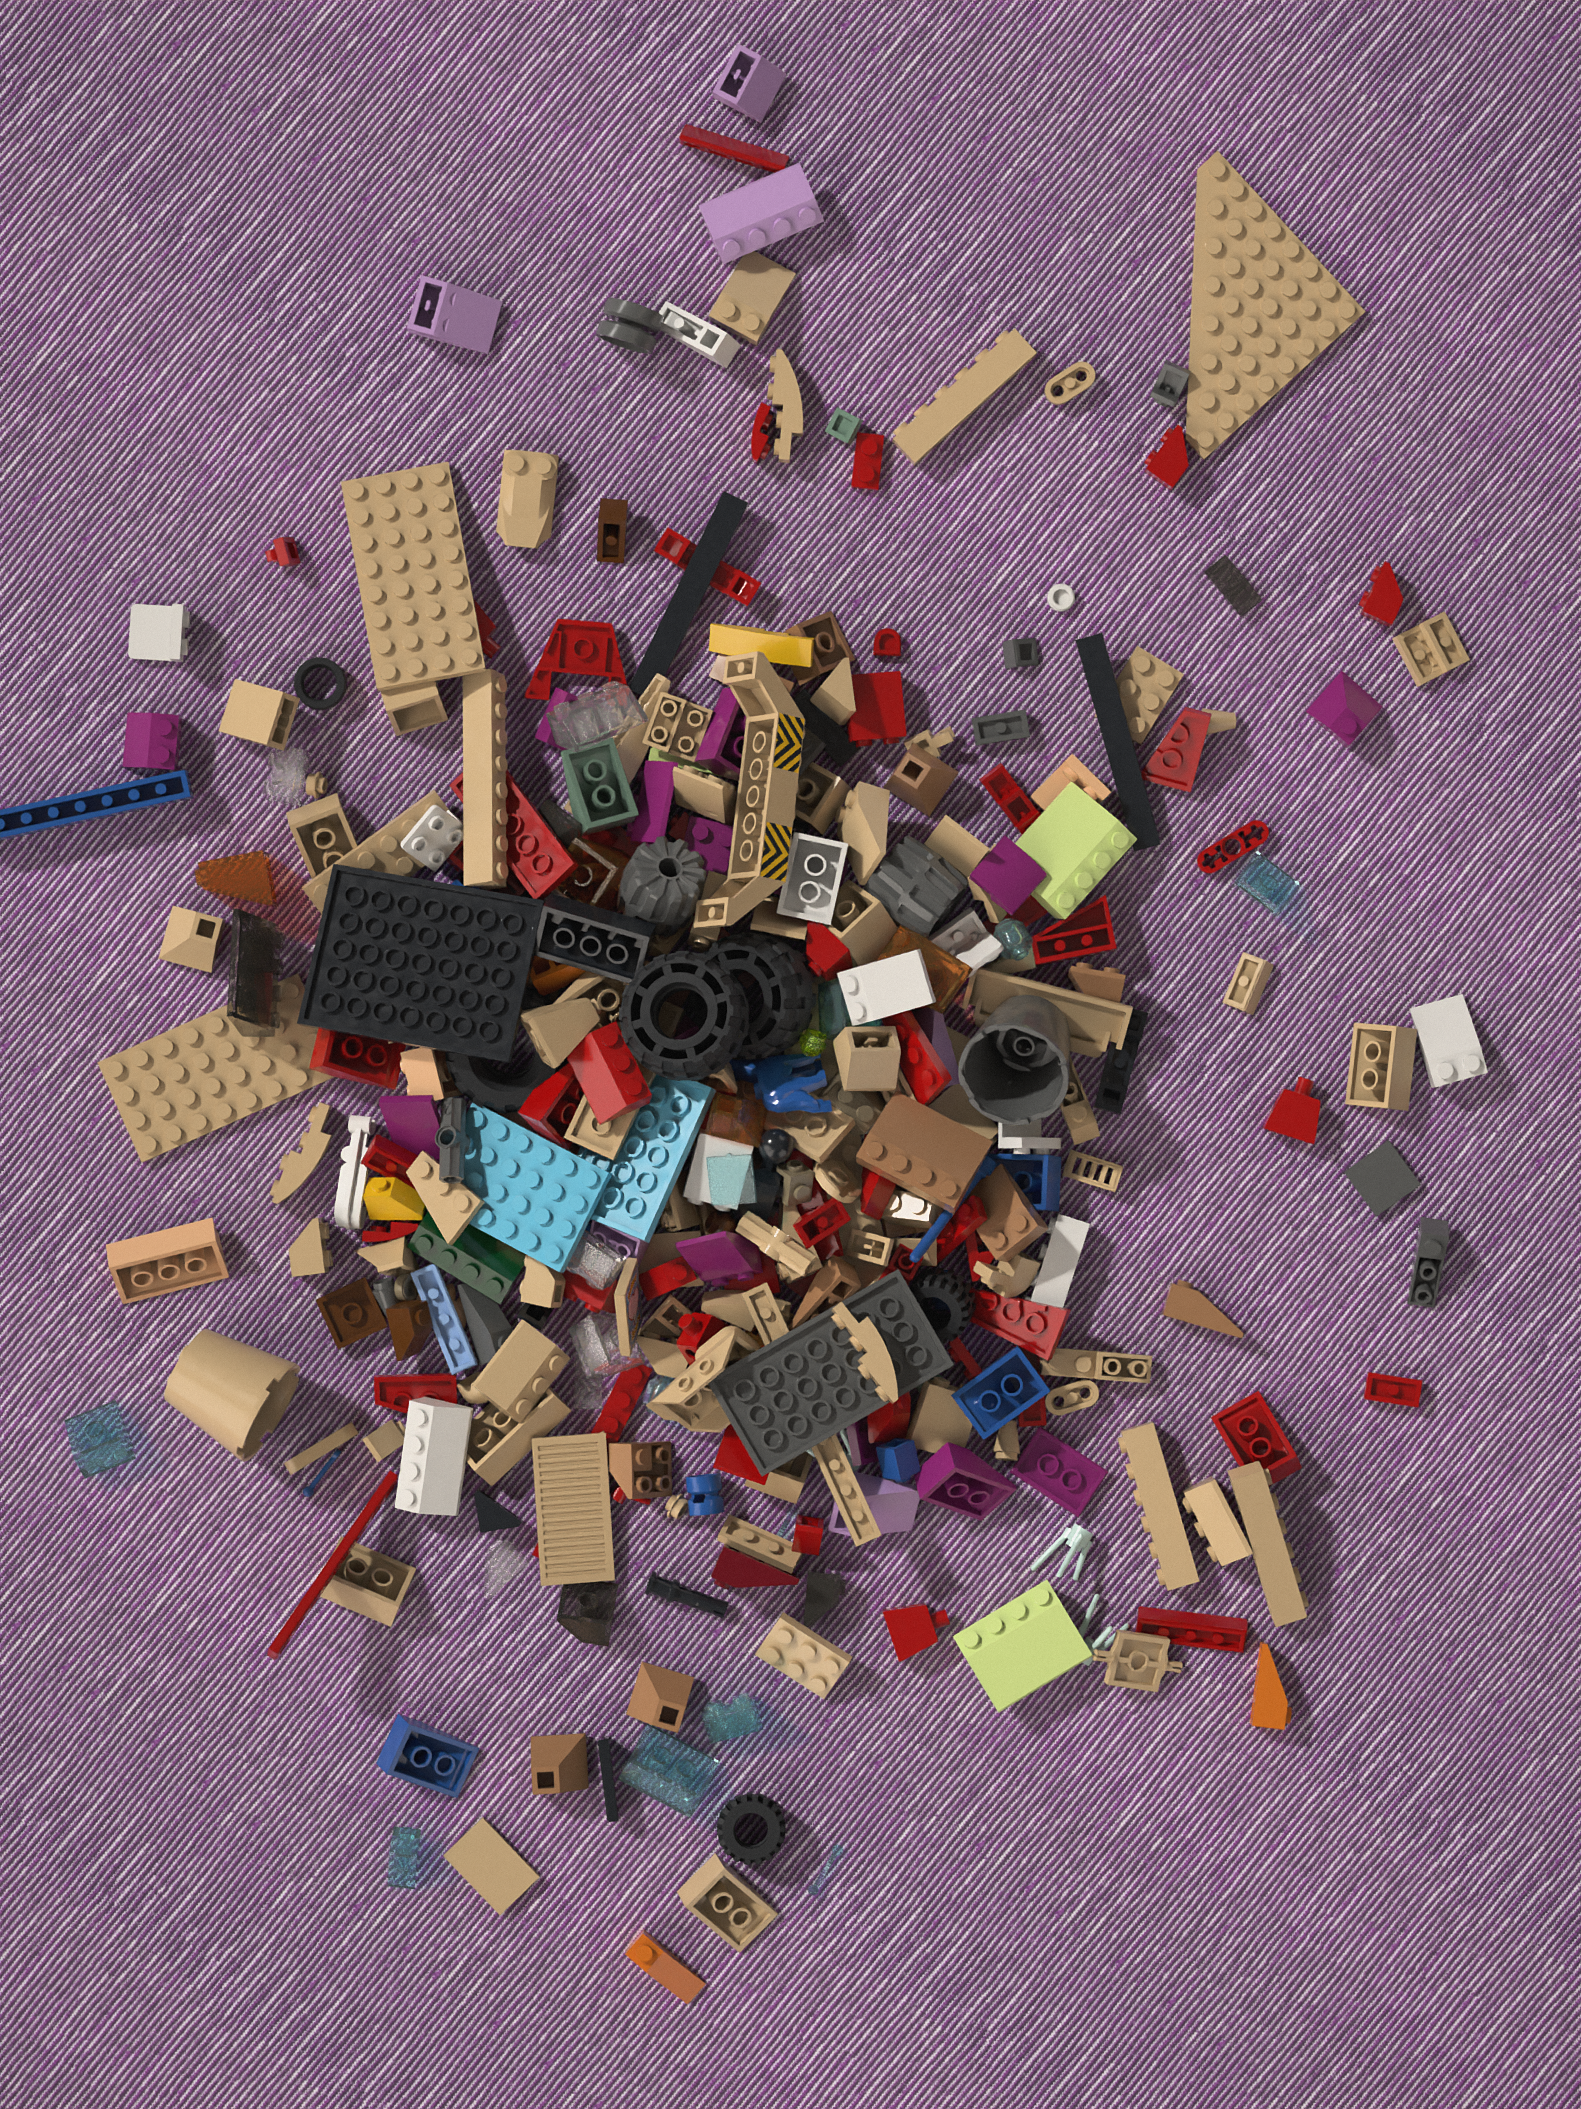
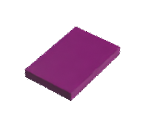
(412, 1122)
(1059, 1471)

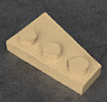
(448, 1203)

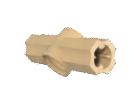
(776, 1243)

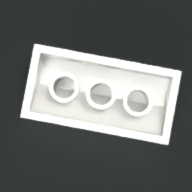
(433, 1457)

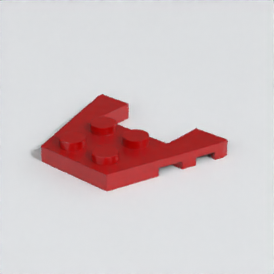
(577, 649)

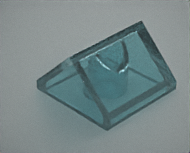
(1266, 884)

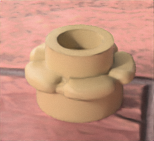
(316, 785)
(676, 1506)

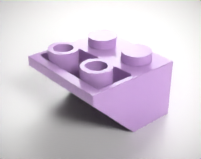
(749, 83)

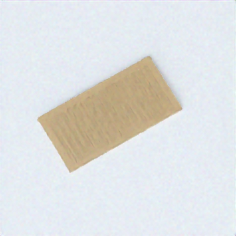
(573, 1509)

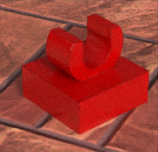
(284, 552)

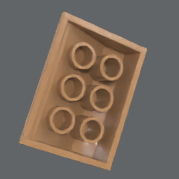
(923, 1151)

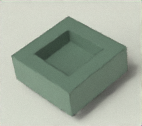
(843, 426)

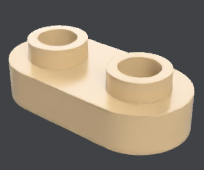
(1069, 383)
(1071, 1396)

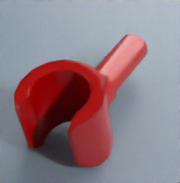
(620, 1496)

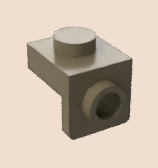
(797, 1182)

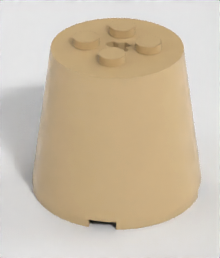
(231, 1390)

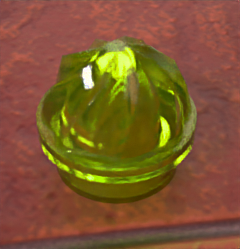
(812, 1042)

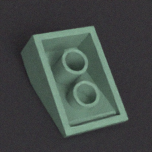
(598, 787)

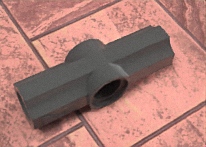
(452, 1140)

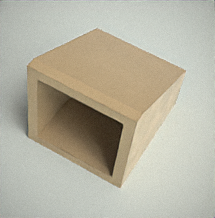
(414, 707)

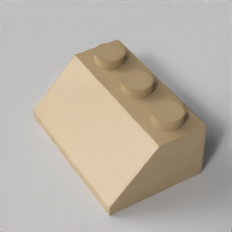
(1381, 1066)
(521, 1371)
(1216, 1522)
(370, 1584)

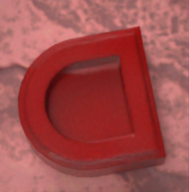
(887, 643)

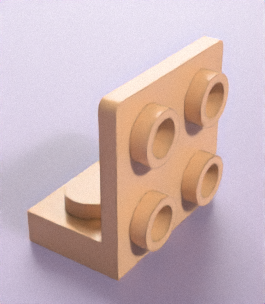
(1070, 771)

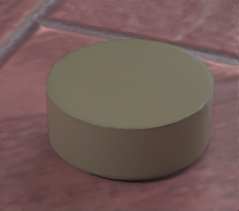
(405, 1288)

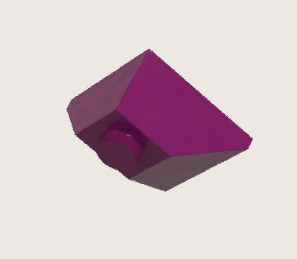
(1344, 709)

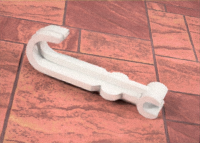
(353, 1175)

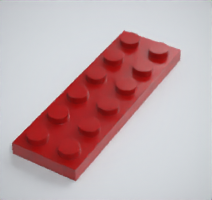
(533, 847)

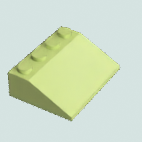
(1075, 847)
(1022, 1646)

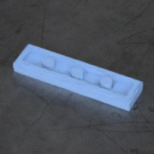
(444, 1318)

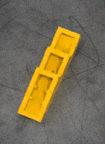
(775, 645)

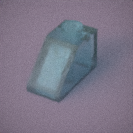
(404, 1857)

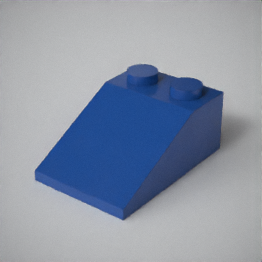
(1036, 1176)
(1000, 1392)
(426, 1756)

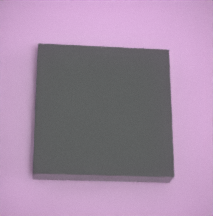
(1382, 1178)

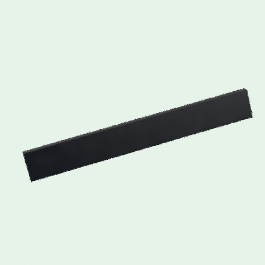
(690, 591)
(1118, 741)

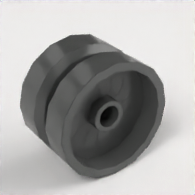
(629, 325)

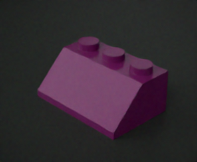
(724, 738)
(652, 802)

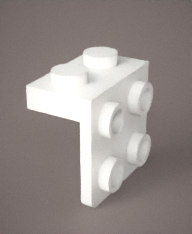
(158, 632)
(434, 837)
(968, 940)
(1026, 1137)

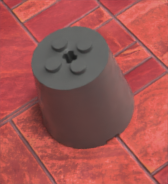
(1018, 1061)

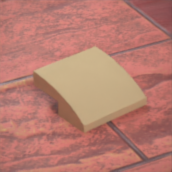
(1431, 649)

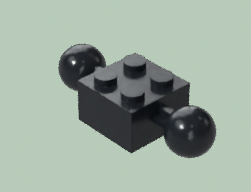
(774, 1149)

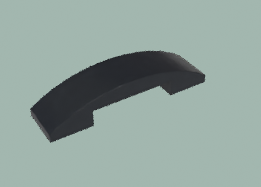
(1119, 1066)

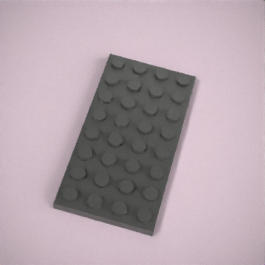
(810, 1380)

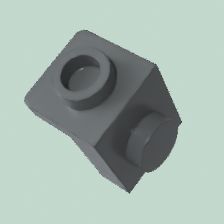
(1169, 384)

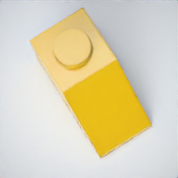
(392, 1200)

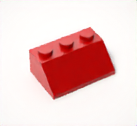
(608, 1074)

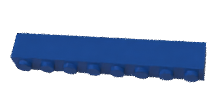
(95, 804)

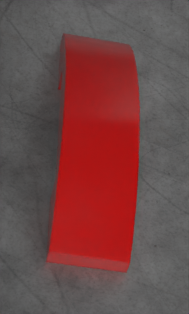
(726, 578)

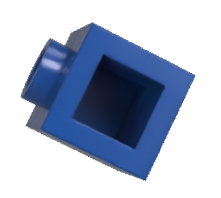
(898, 1459)

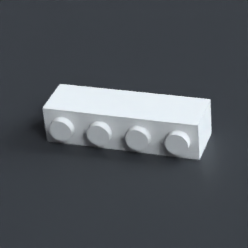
(1058, 1260)

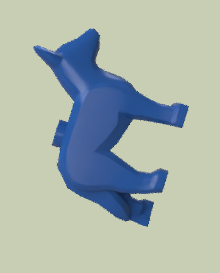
(784, 1081)

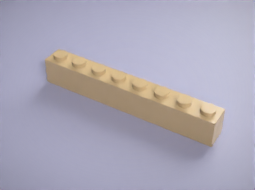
(484, 780)

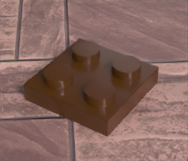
(351, 1313)

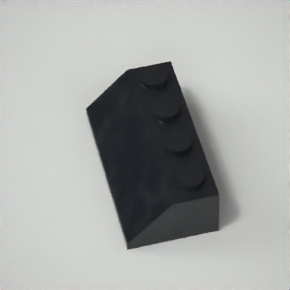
(593, 938)

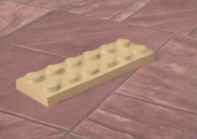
(380, 851)
(811, 1132)
(610, 1136)

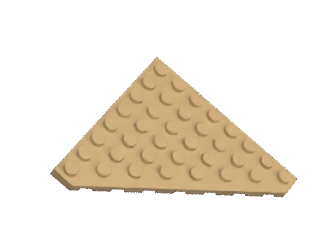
(1255, 306)

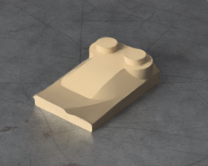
(527, 498)

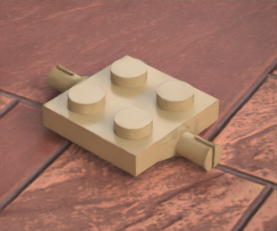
(1137, 1660)

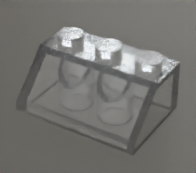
(595, 717)

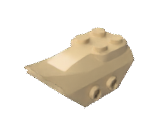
(689, 1396)

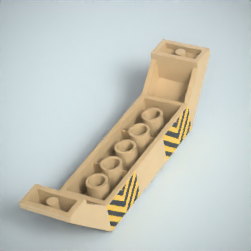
(764, 791)

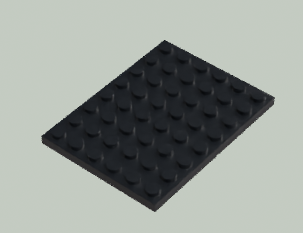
(421, 963)

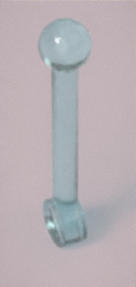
(791, 1513)
(837, 1850)

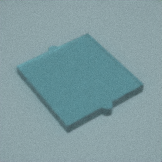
(731, 1179)

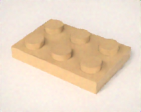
(1144, 690)
(803, 1655)

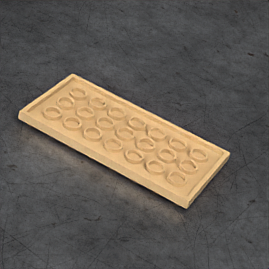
(413, 576)
(209, 1075)

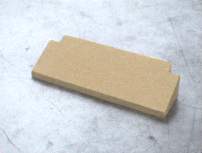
(1090, 1018)

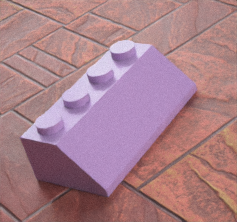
(761, 213)

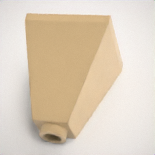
(560, 1027)

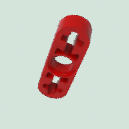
(1254, 842)

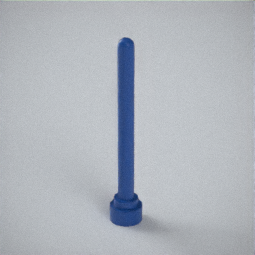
(985, 1169)

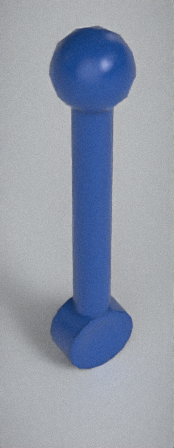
(308, 1491)

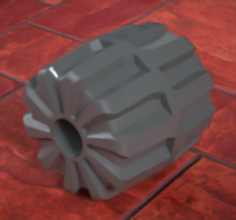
(662, 885)
(917, 886)

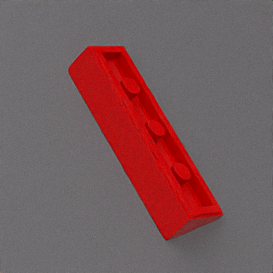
(733, 149)
(389, 1159)
(1194, 1628)

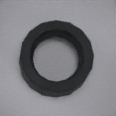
(301, 674)

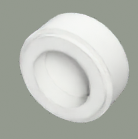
(1061, 597)

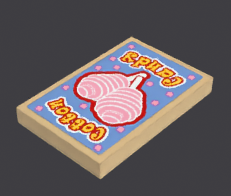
(628, 1306)

